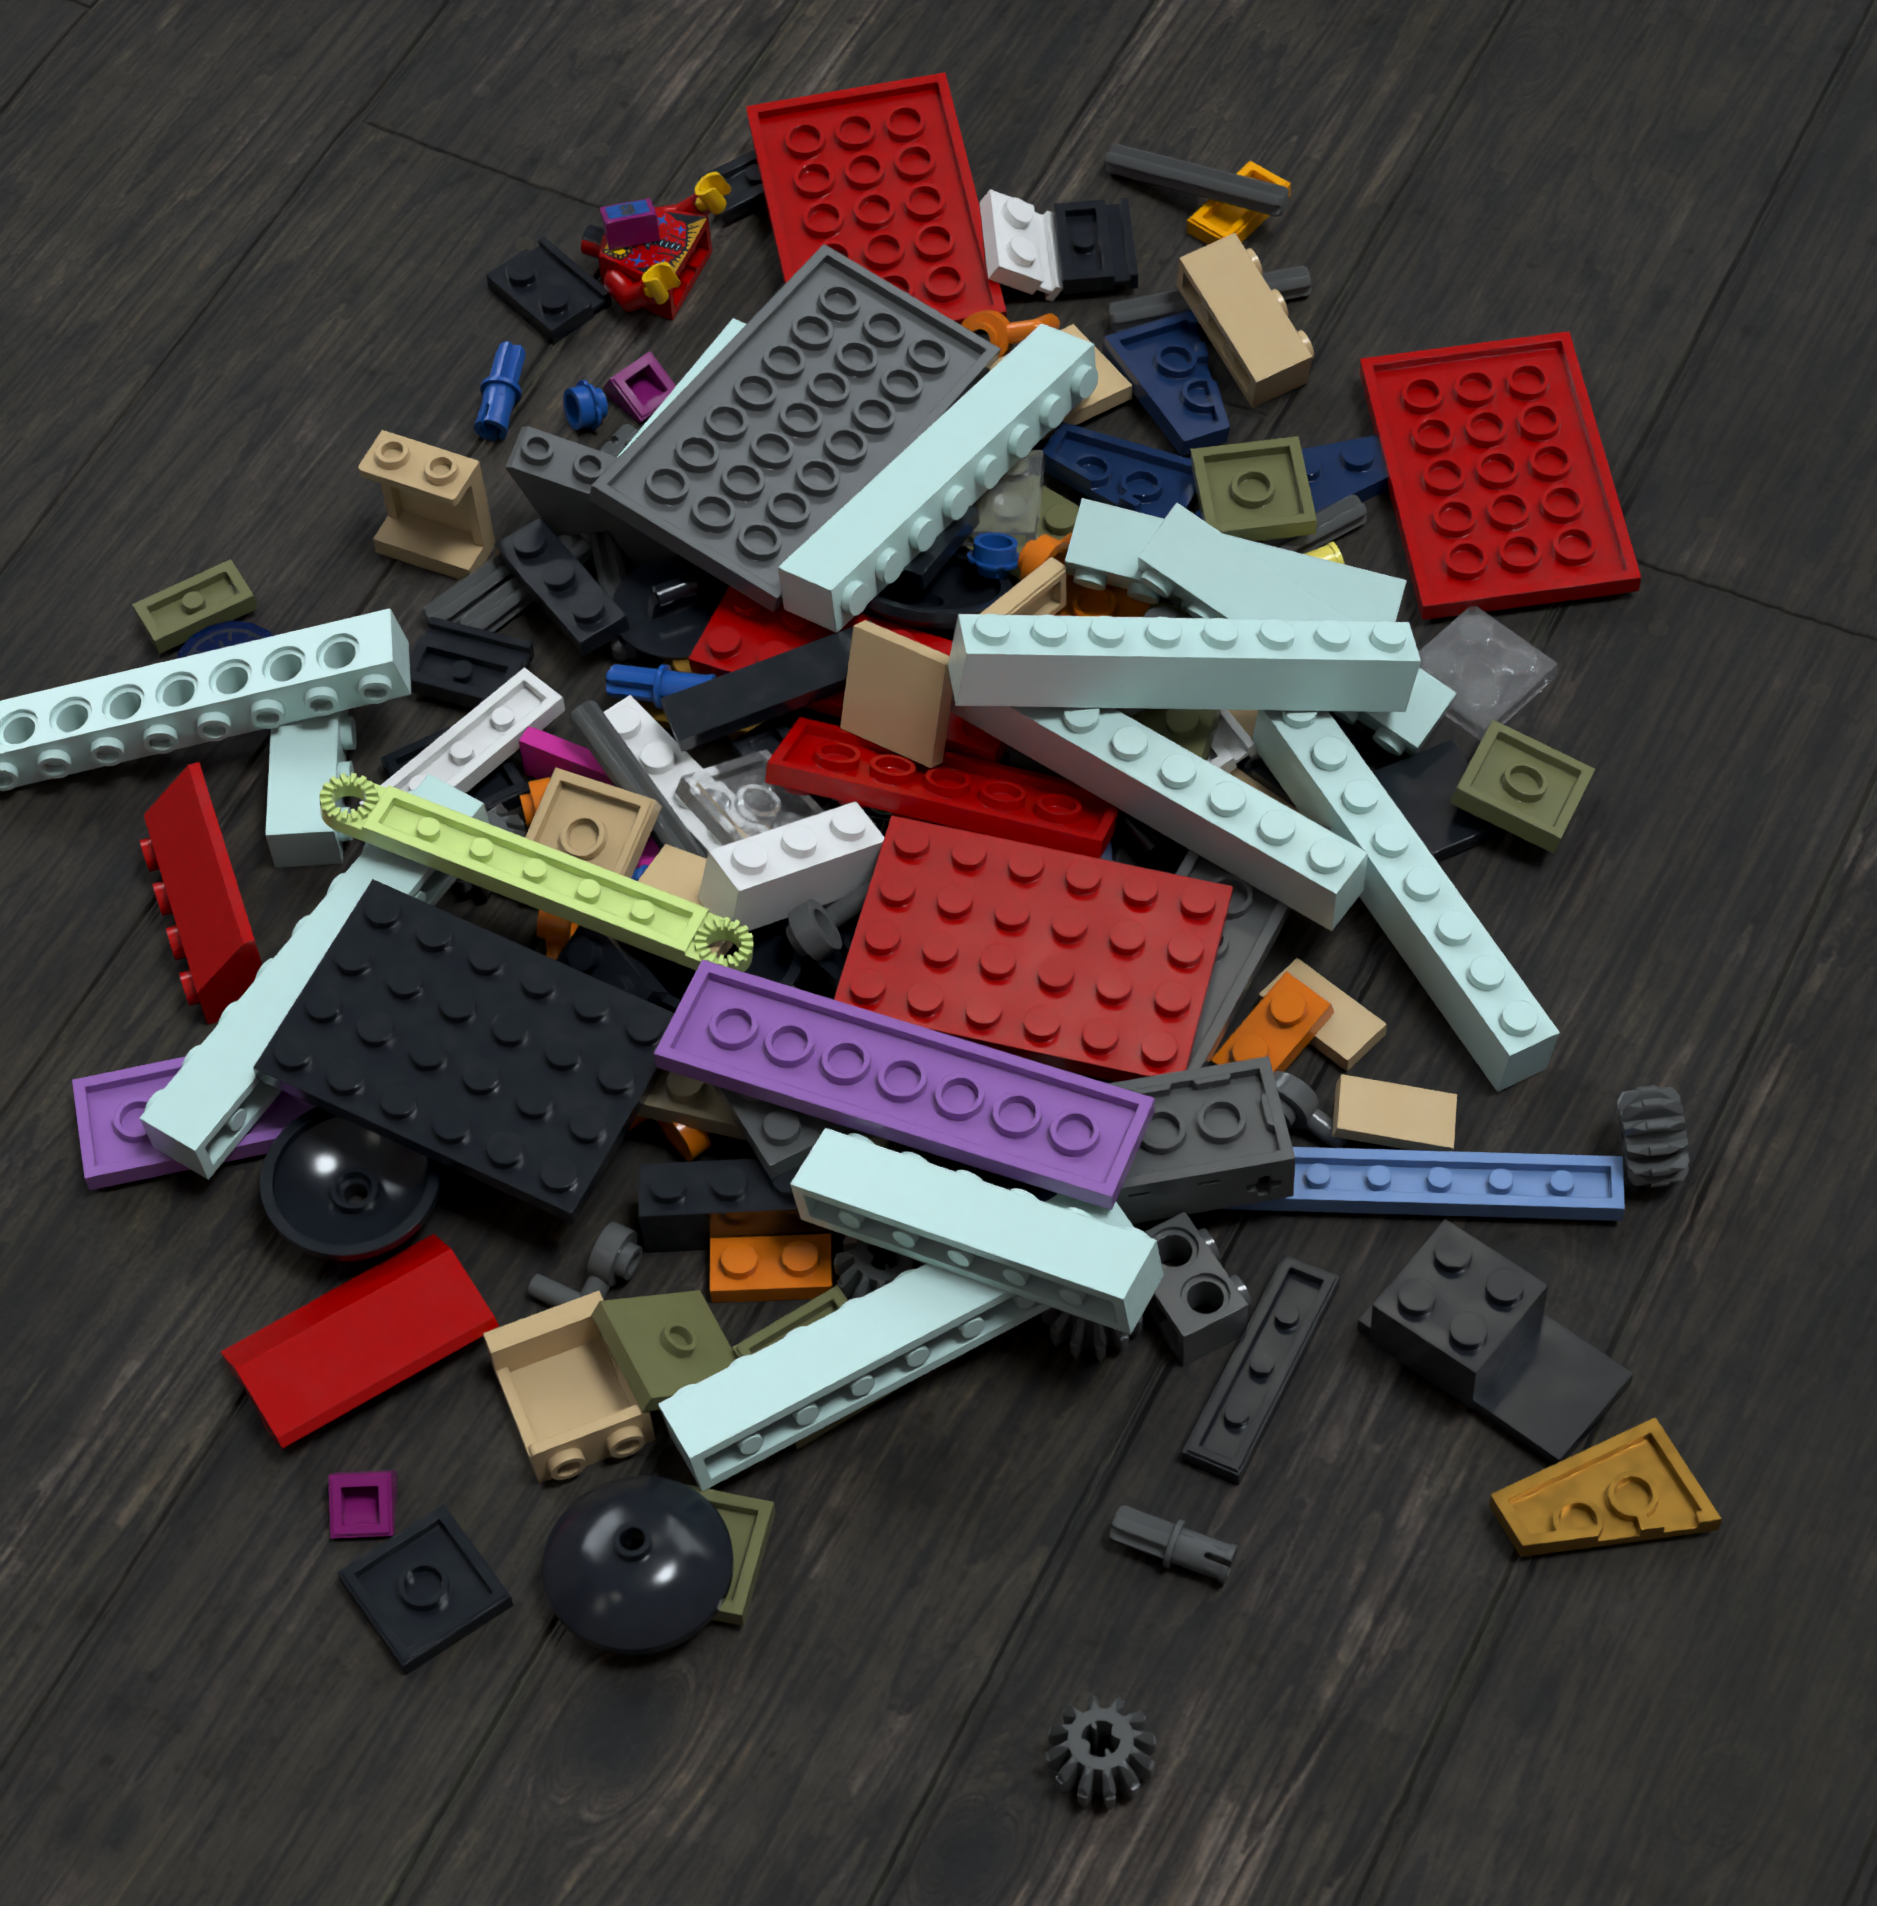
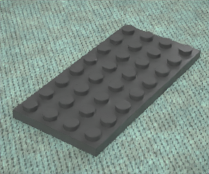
(792, 422)

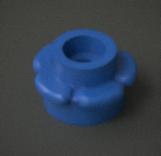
(584, 406)
(994, 554)

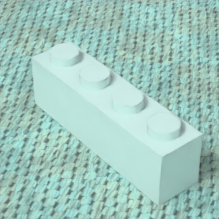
(300, 762)

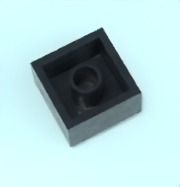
(1458, 1313)

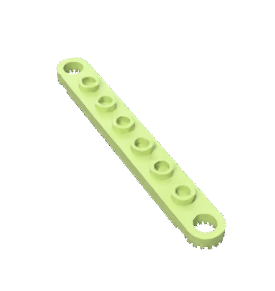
(533, 874)

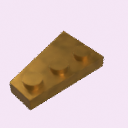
(1606, 1496)

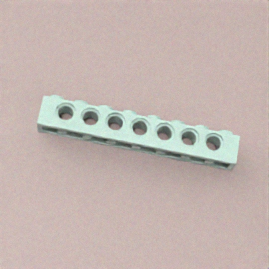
(203, 698)

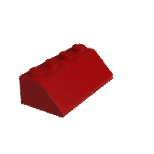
(200, 894)

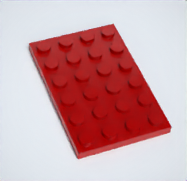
(880, 183)
(1498, 475)
(1036, 950)

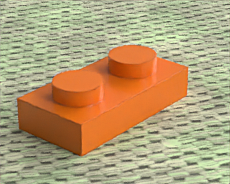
(1278, 1025)
(770, 1267)

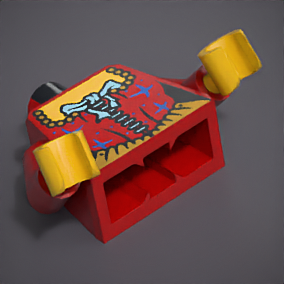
(661, 271)

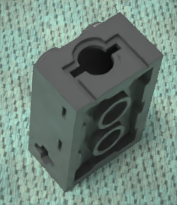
(1210, 1142)

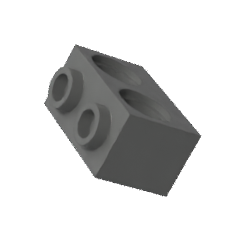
(1193, 1285)

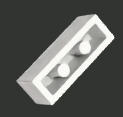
(784, 867)

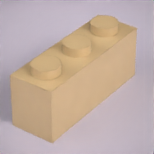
(1245, 319)

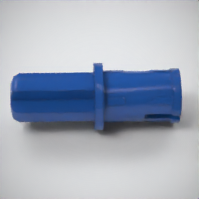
(500, 392)
(649, 683)

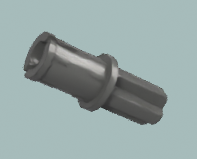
(1172, 1542)

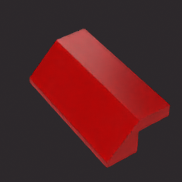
(359, 1339)

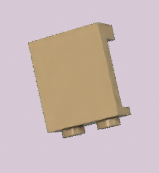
(432, 506)
(566, 1390)

